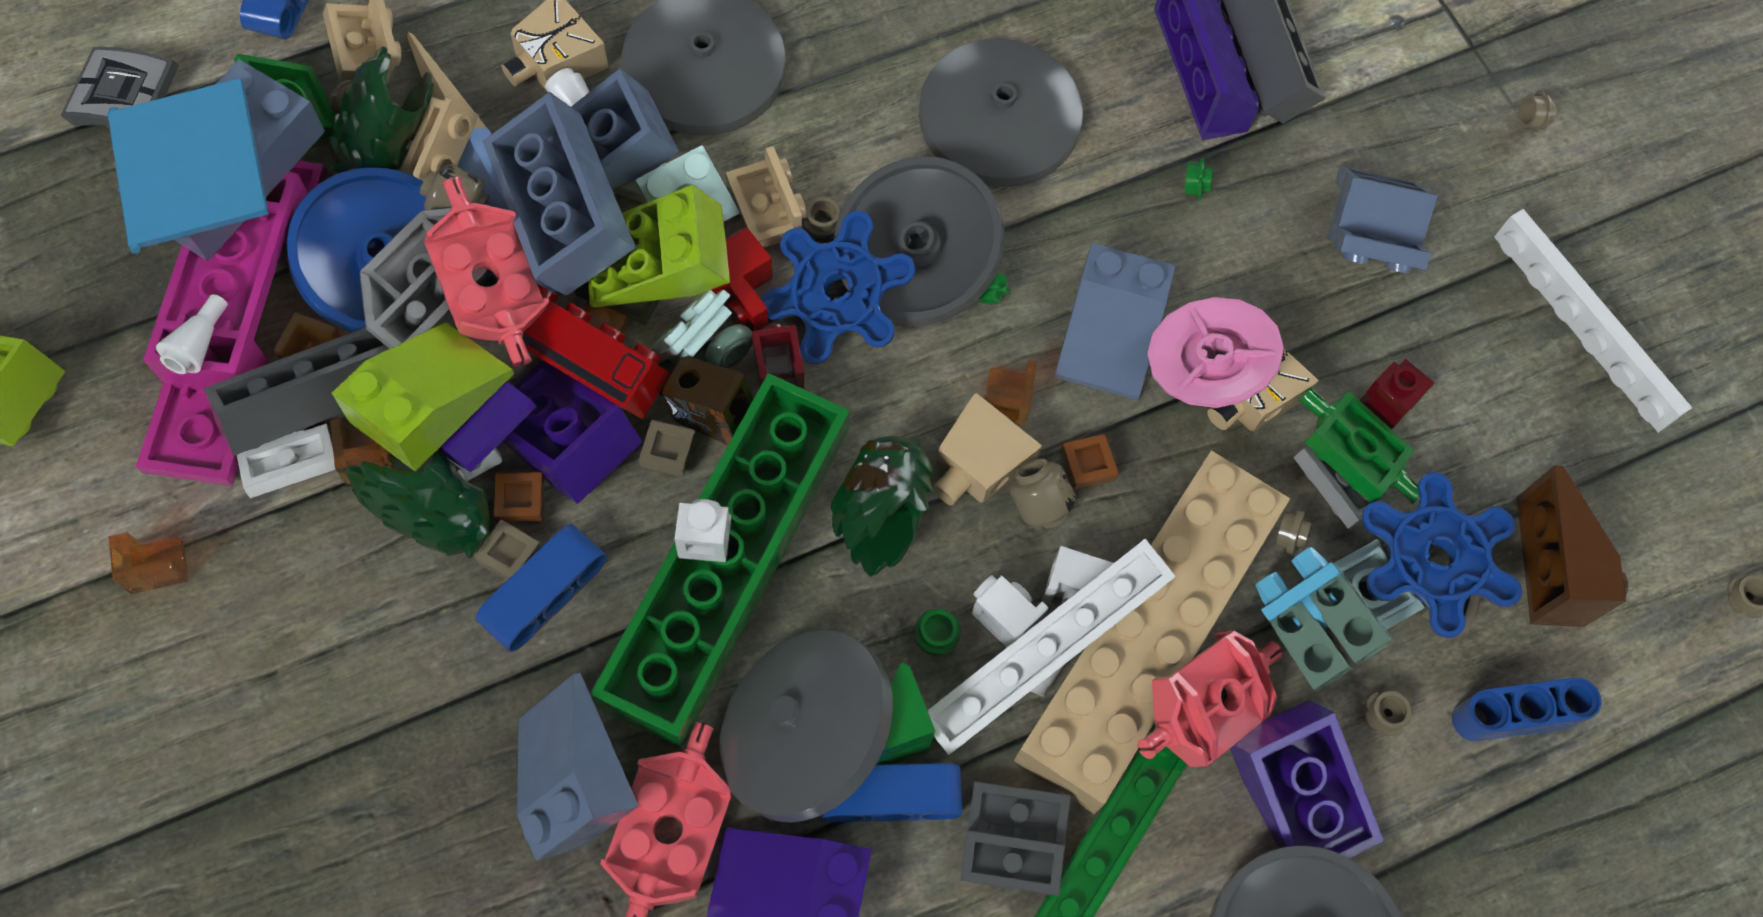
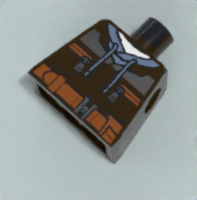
(707, 398)

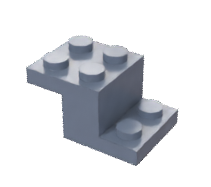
(1381, 220)

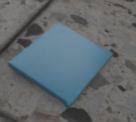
(186, 164)

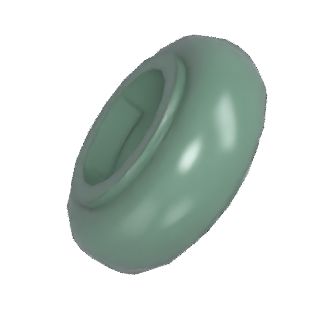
(729, 346)

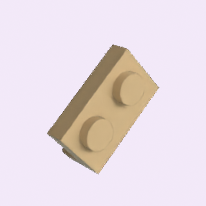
(357, 33)
(439, 137)
(766, 198)

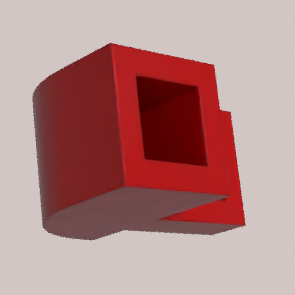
(748, 269)

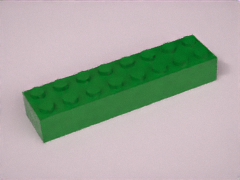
(702, 606)

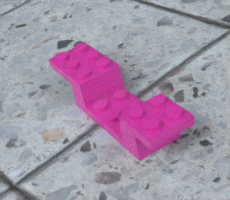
(183, 430)

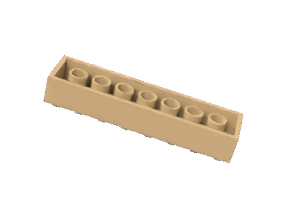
(1108, 695)

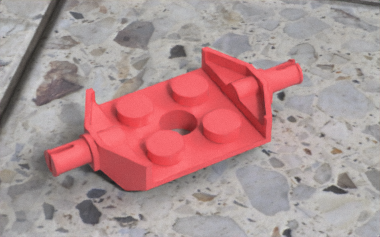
(485, 238)
(1190, 705)
(677, 788)

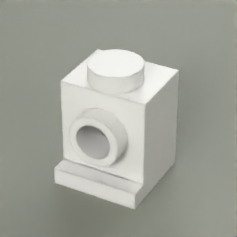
(702, 530)
(1071, 573)
(1006, 609)

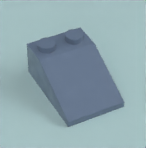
(625, 128)
(1113, 321)
(568, 773)

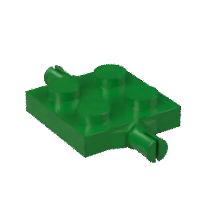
(1359, 446)

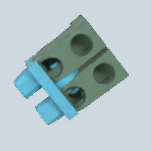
(1311, 607)

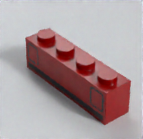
(596, 356)

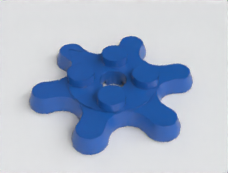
(822, 264)
(1462, 536)

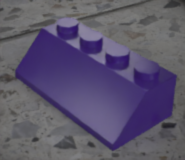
(1208, 66)

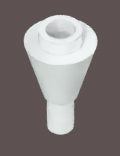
(187, 345)

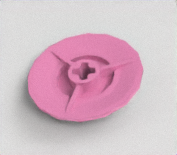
(1193, 335)

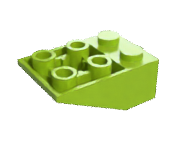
(675, 254)

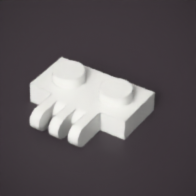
(287, 460)

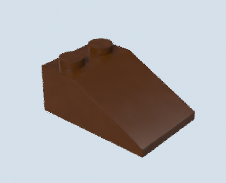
(1567, 556)

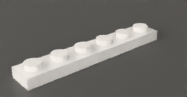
(1592, 322)
(1048, 645)

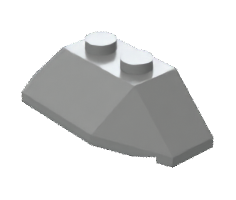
(402, 287)

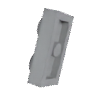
(1342, 498)

